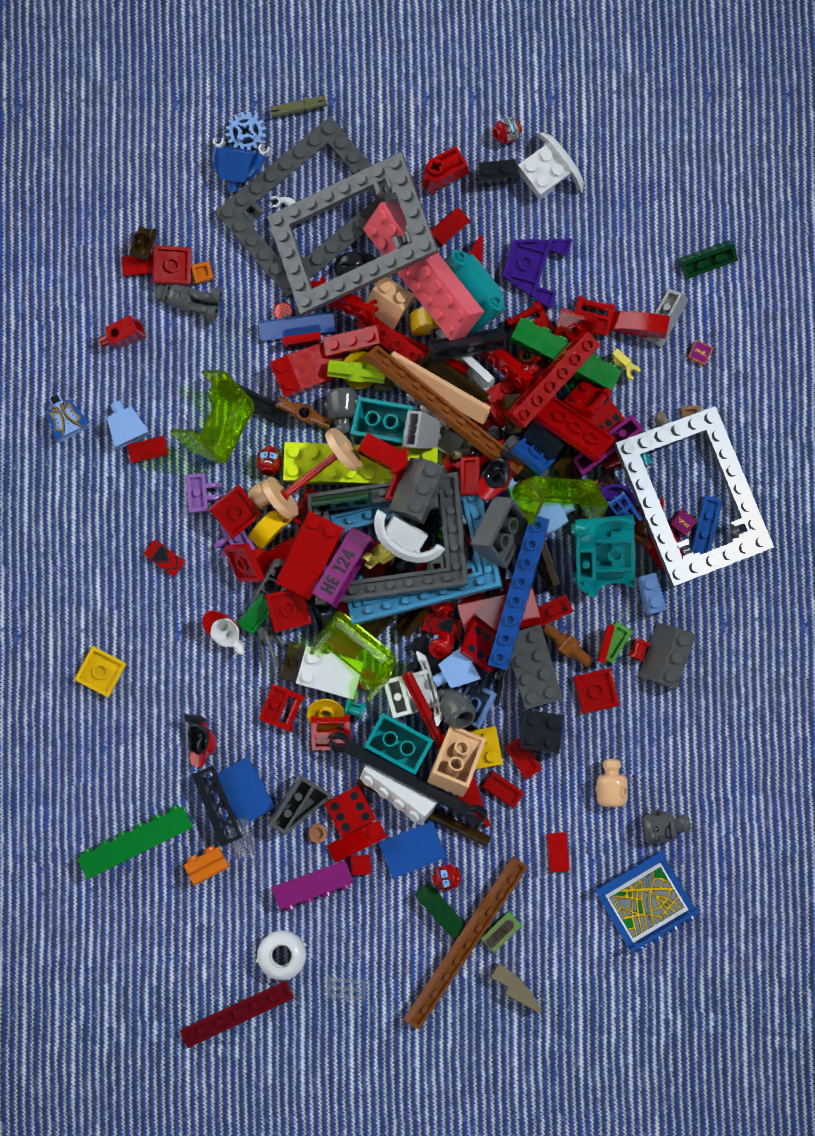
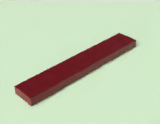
(237, 1014)

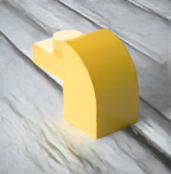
(421, 322)
(268, 528)

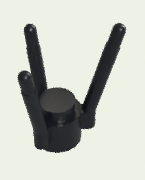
(501, 676)

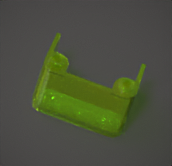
(224, 424)
(536, 490)
(357, 650)

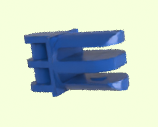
(623, 508)

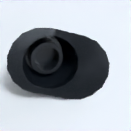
(350, 261)
(322, 613)

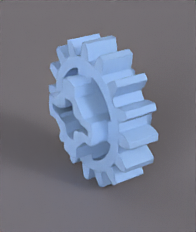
(239, 127)

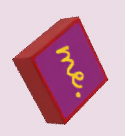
(683, 523)

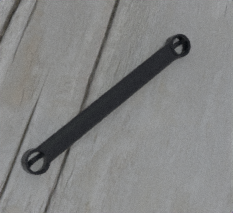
(407, 778)

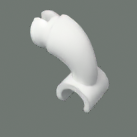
(282, 200)

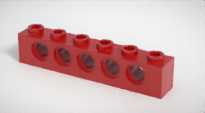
(552, 379)

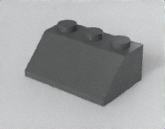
(417, 489)
(500, 531)
(667, 655)

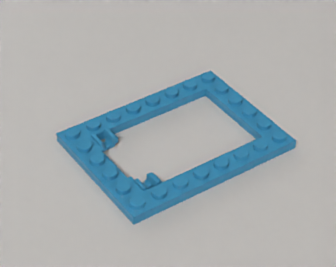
(484, 575)

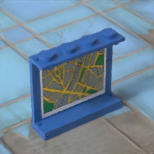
(646, 902)

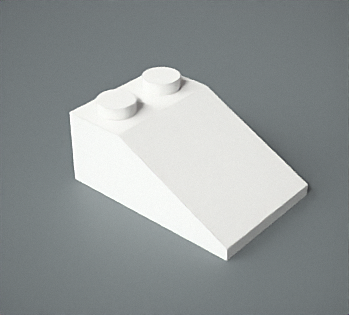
(327, 674)

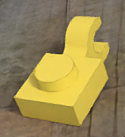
(623, 361)
(377, 555)

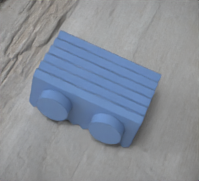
(651, 594)

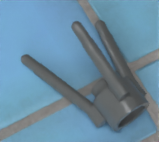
(266, 636)

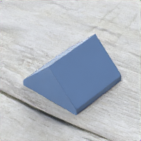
(481, 702)

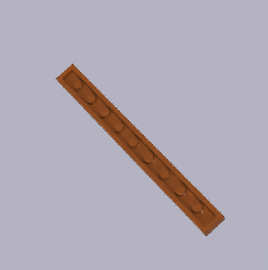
(439, 407)
(465, 943)

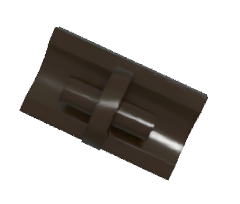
(143, 243)

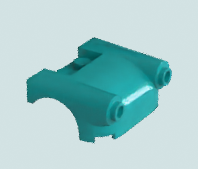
(479, 285)
(604, 552)

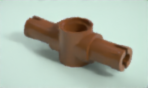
(293, 409)
(567, 645)

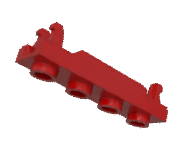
(353, 305)
(394, 342)
(510, 368)

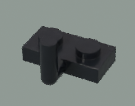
(421, 646)

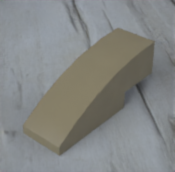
(515, 987)

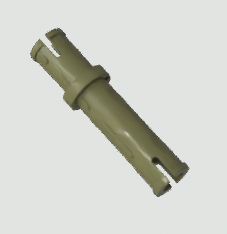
(298, 106)

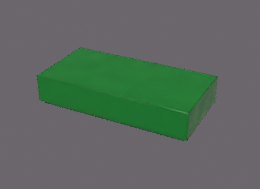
(255, 615)

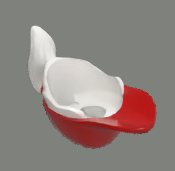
(222, 630)

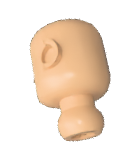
(612, 786)

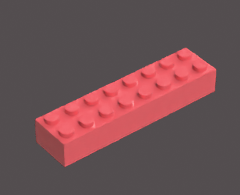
(428, 279)

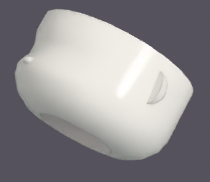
(265, 955)

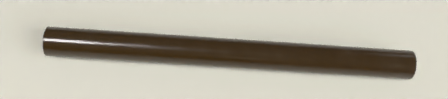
(449, 822)

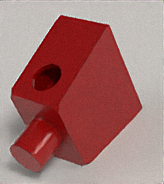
(123, 333)

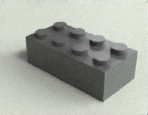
(534, 669)

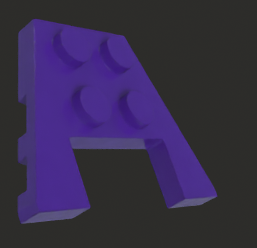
(527, 263)

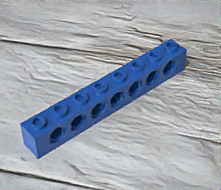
(518, 593)

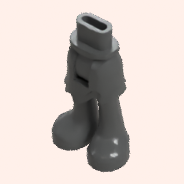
(180, 297)

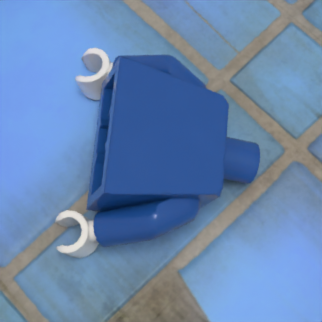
(236, 163)

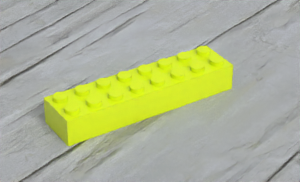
(302, 457)

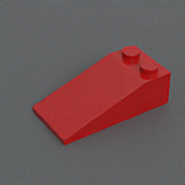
(303, 370)
(310, 554)

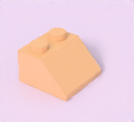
(392, 301)

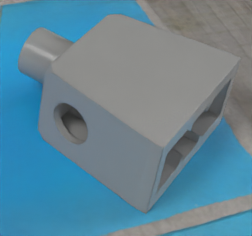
(421, 430)

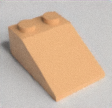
(456, 761)

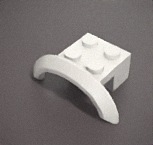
(548, 168)
(404, 539)
(400, 698)

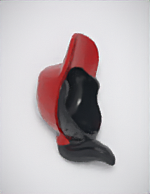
(496, 476)
(201, 740)

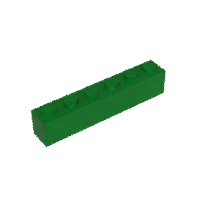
(542, 342)
(135, 842)

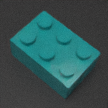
(380, 419)
(398, 743)

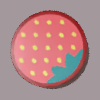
(283, 310)

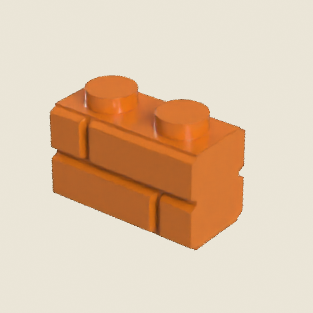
(207, 865)

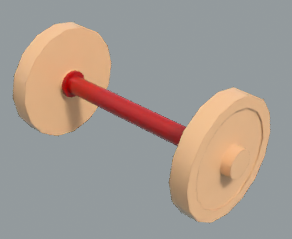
(282, 498)

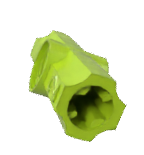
(355, 371)

